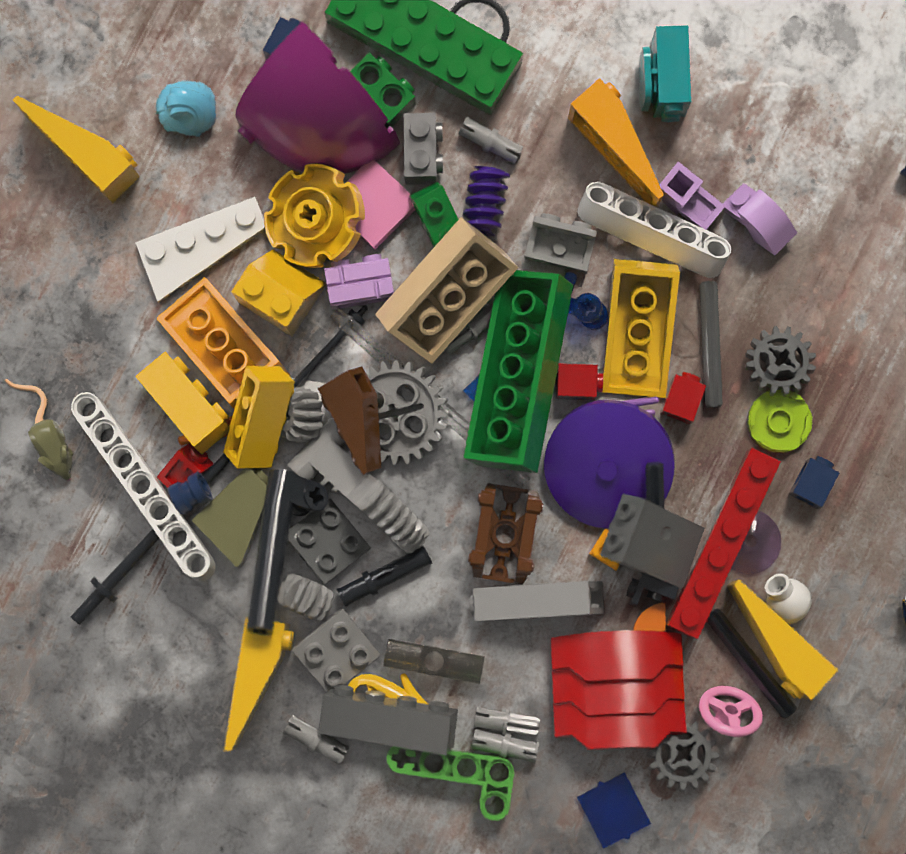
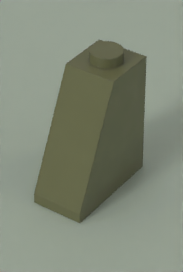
(235, 515)

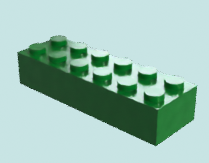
(432, 45)
(518, 372)

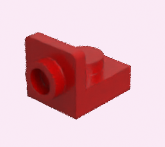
(184, 463)

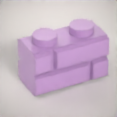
(359, 282)

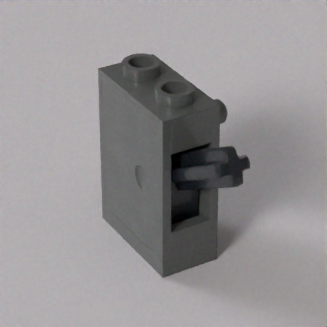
(651, 537)

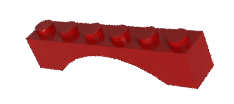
(723, 543)

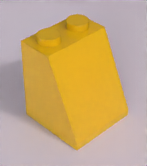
(278, 291)

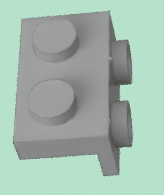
(561, 243)

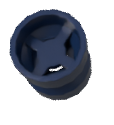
(190, 493)

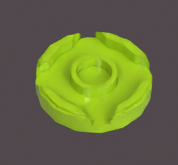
(779, 421)

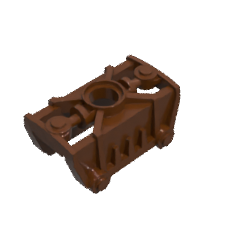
(523, 528)

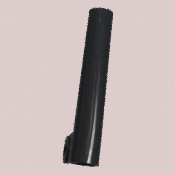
(284, 496)

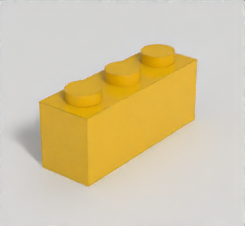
(184, 401)
(258, 416)

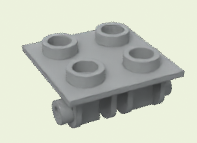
(336, 651)

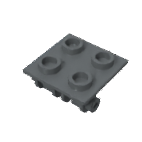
(327, 542)

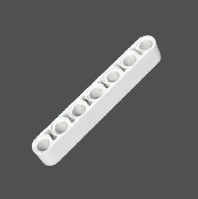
(132, 475)

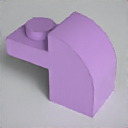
(686, 197)
(762, 218)

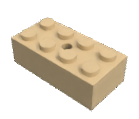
(446, 290)

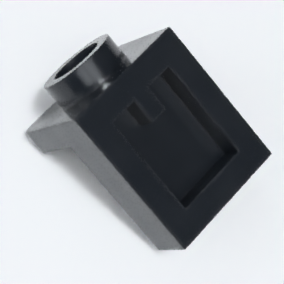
(657, 589)

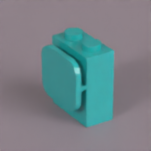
(666, 73)

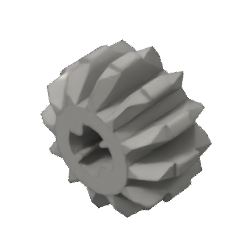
(303, 416)
(305, 597)

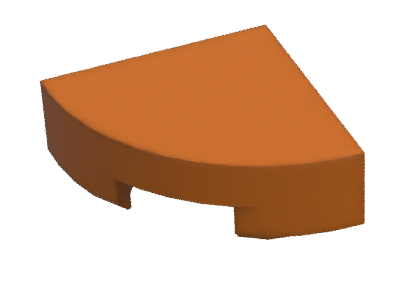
(652, 619)

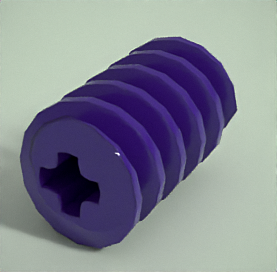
(485, 198)

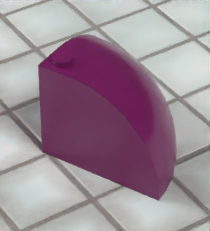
(311, 110)

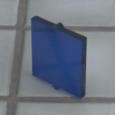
(613, 810)

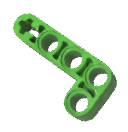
(449, 772)

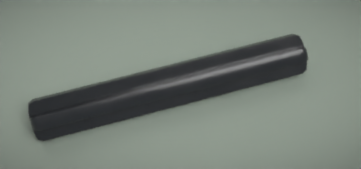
(751, 663)

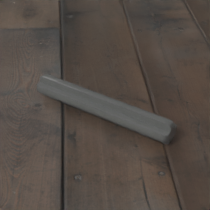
(711, 344)

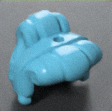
(186, 108)

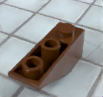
(355, 412)

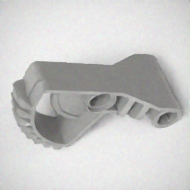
(331, 464)

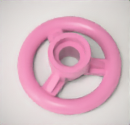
(728, 714)

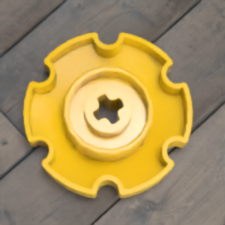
(295, 205)

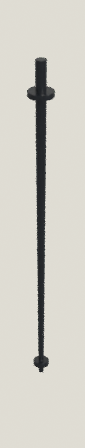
(151, 538)

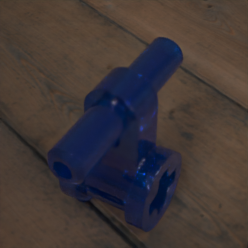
(587, 302)

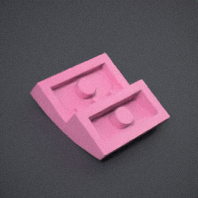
(384, 201)

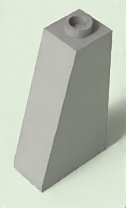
(537, 601)

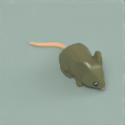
(48, 438)

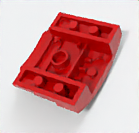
(618, 688)

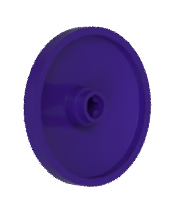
(602, 455)

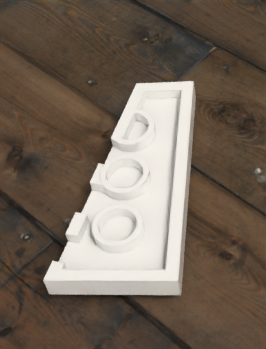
(191, 248)

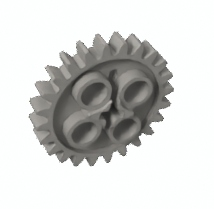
(403, 439)

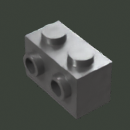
(420, 155)

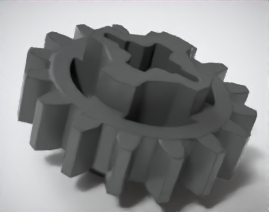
(770, 353)
(694, 765)

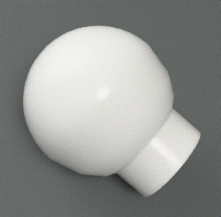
(788, 598)

